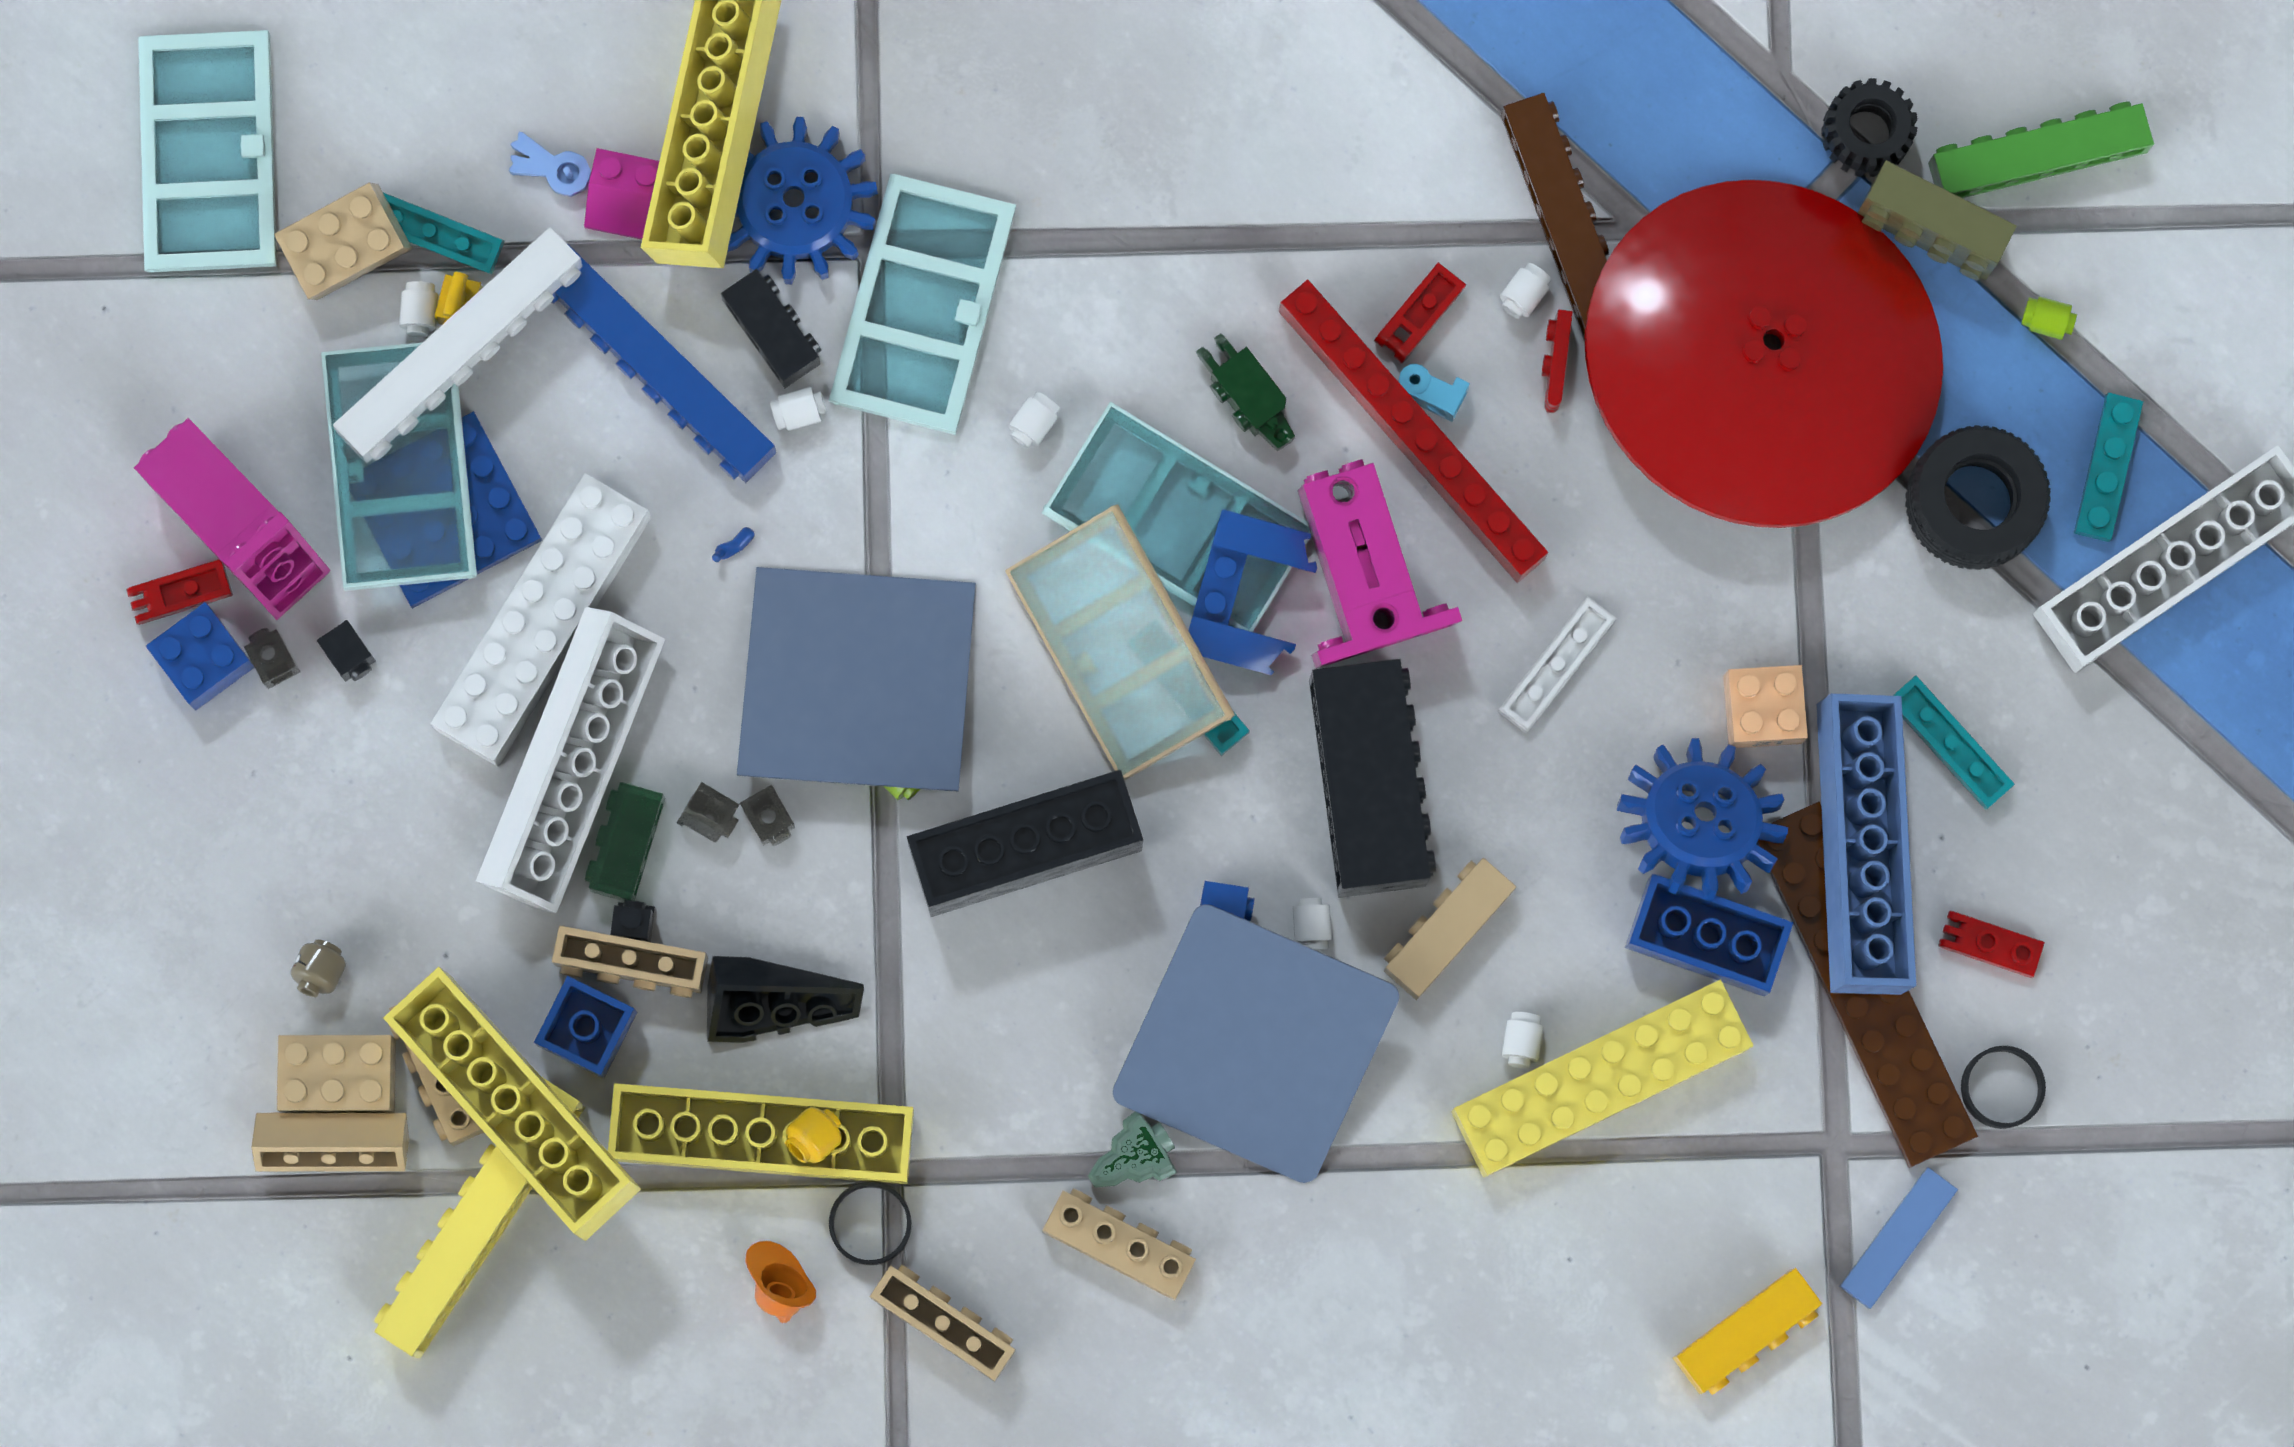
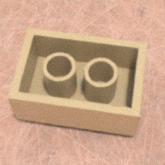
(343, 241)
(336, 1073)

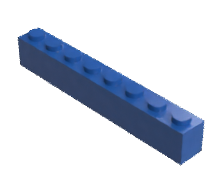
(665, 374)

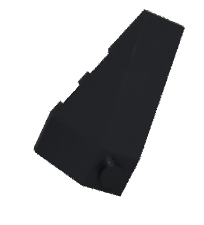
(764, 997)

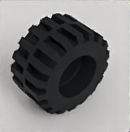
(1877, 100)

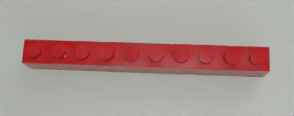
(1412, 431)

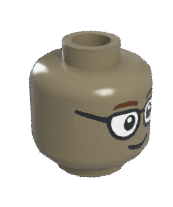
(318, 968)

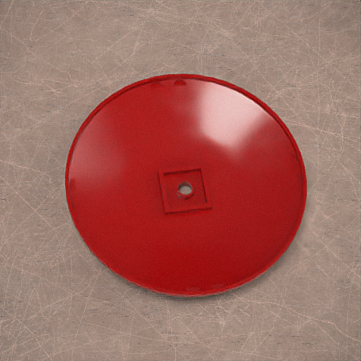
(1718, 412)

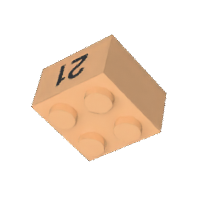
(1765, 706)

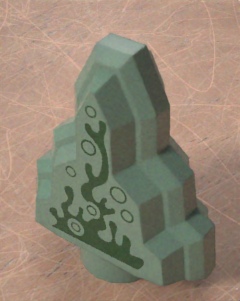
(1135, 1154)

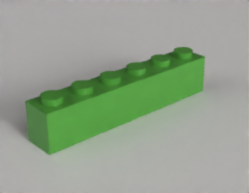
(2042, 152)

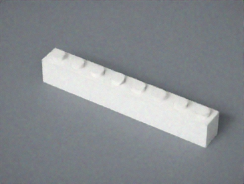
(458, 345)

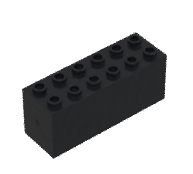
(1371, 777)
(1025, 843)

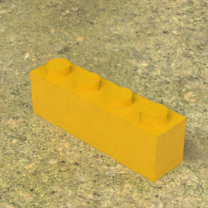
(1747, 1331)

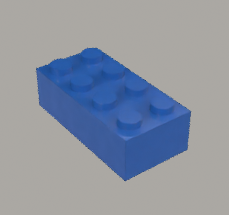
(1709, 936)

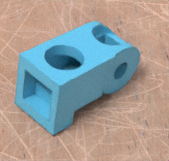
(1432, 392)

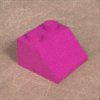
(620, 193)

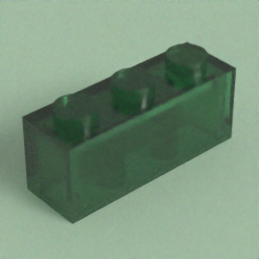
(625, 842)

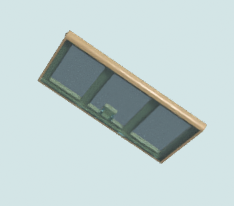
(1120, 642)

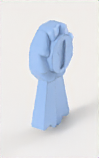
(566, 172)

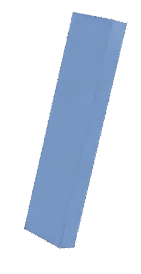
(1898, 1238)

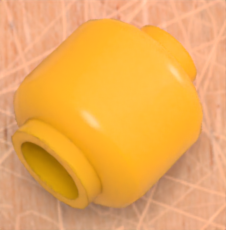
(813, 1135)

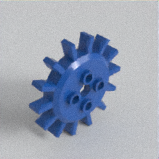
(795, 234)
(1704, 848)

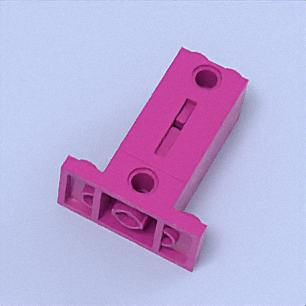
(232, 518)
(1363, 565)

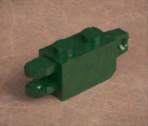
(1250, 392)

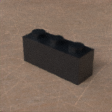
(772, 327)

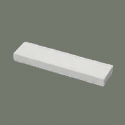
(1557, 665)

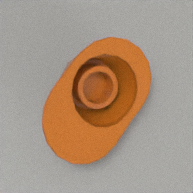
(779, 1280)

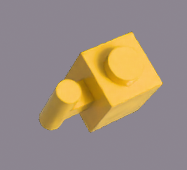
(454, 294)

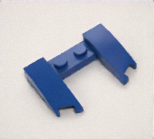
(1233, 541)

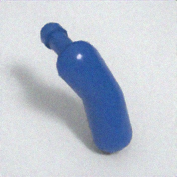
(734, 546)

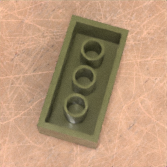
(1936, 221)

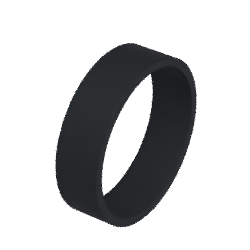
(2034, 1066)
(864, 1185)

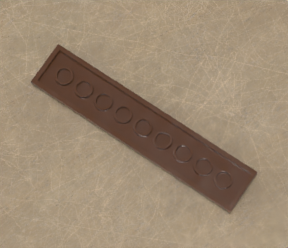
(1880, 1027)

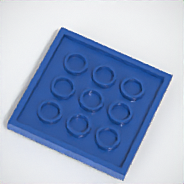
(497, 513)

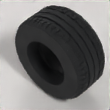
(2003, 456)

